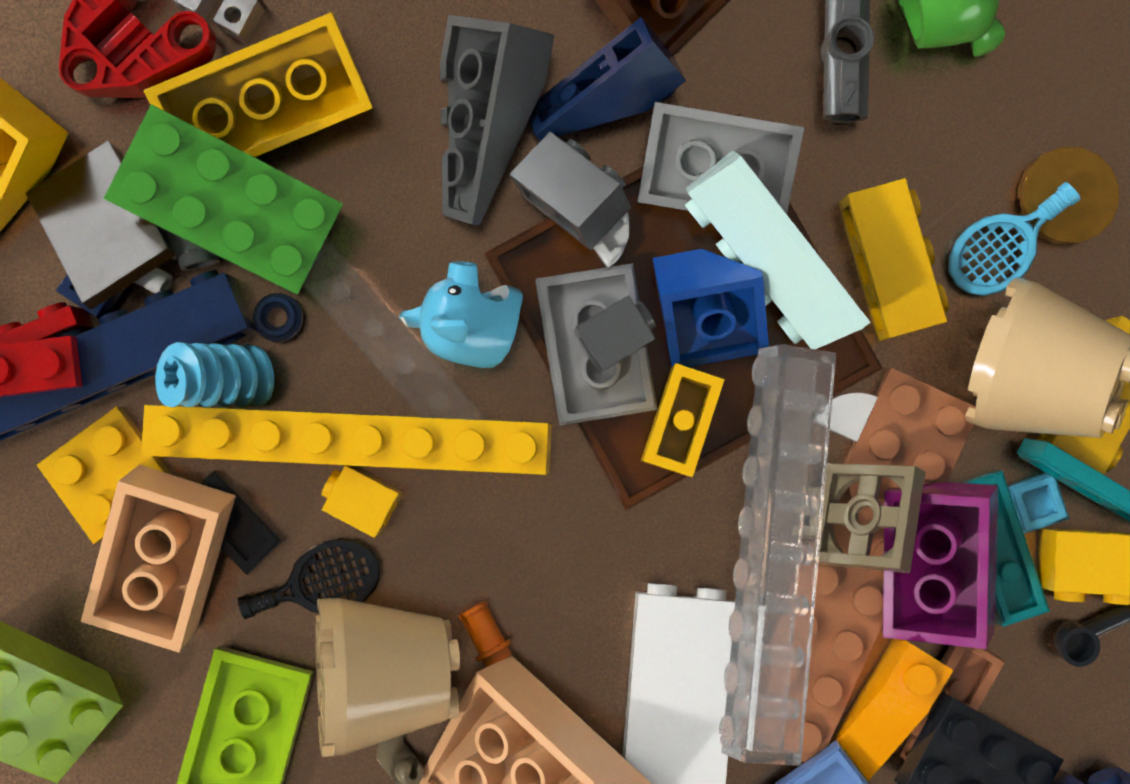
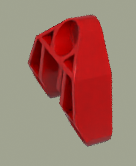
(125, 50)

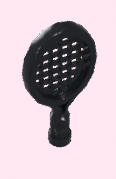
(252, 604)

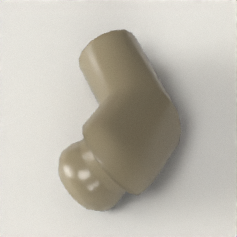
(399, 761)

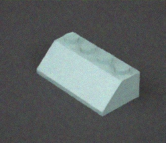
(766, 239)

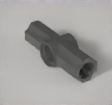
(844, 73)

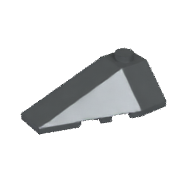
(492, 89)

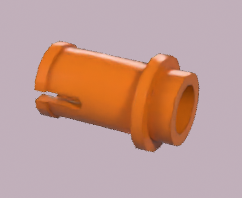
(485, 634)

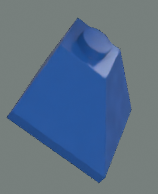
(710, 307)

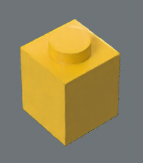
(360, 499)

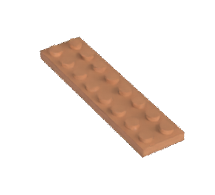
(905, 428)

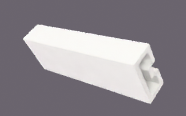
(678, 685)

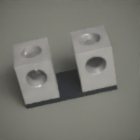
(249, 11)

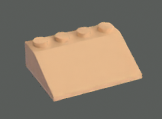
(521, 734)

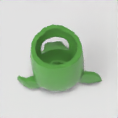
(954, 23)

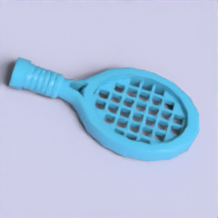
(1047, 210)

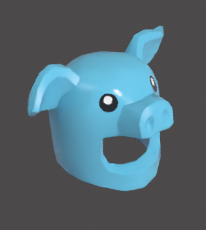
(463, 322)

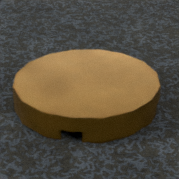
(1088, 176)

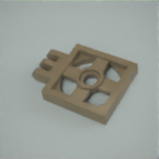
(903, 518)

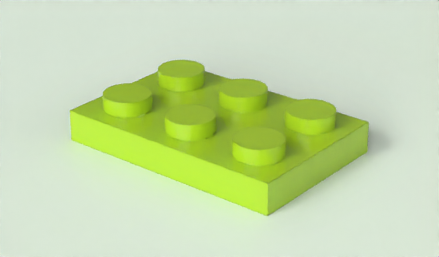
(245, 720)

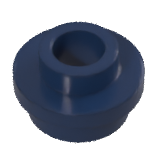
(263, 313)

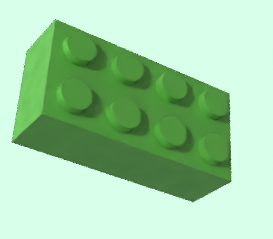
(223, 200)

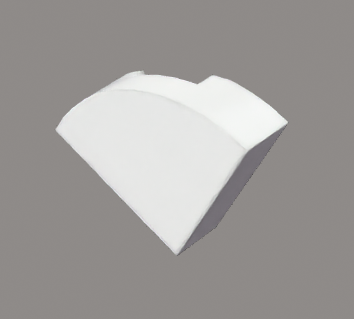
(614, 242)
(850, 414)

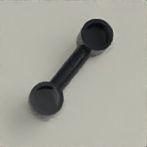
(1080, 642)

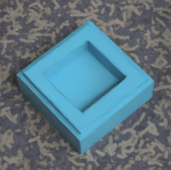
(1038, 502)

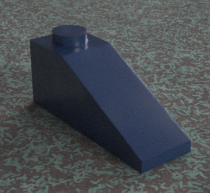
(610, 85)

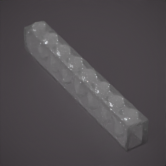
(778, 556)

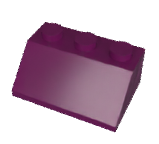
(953, 568)

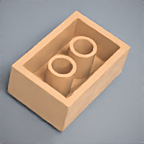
(157, 557)

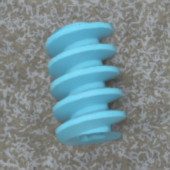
(214, 375)

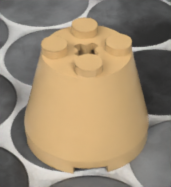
(1049, 367)
(380, 674)

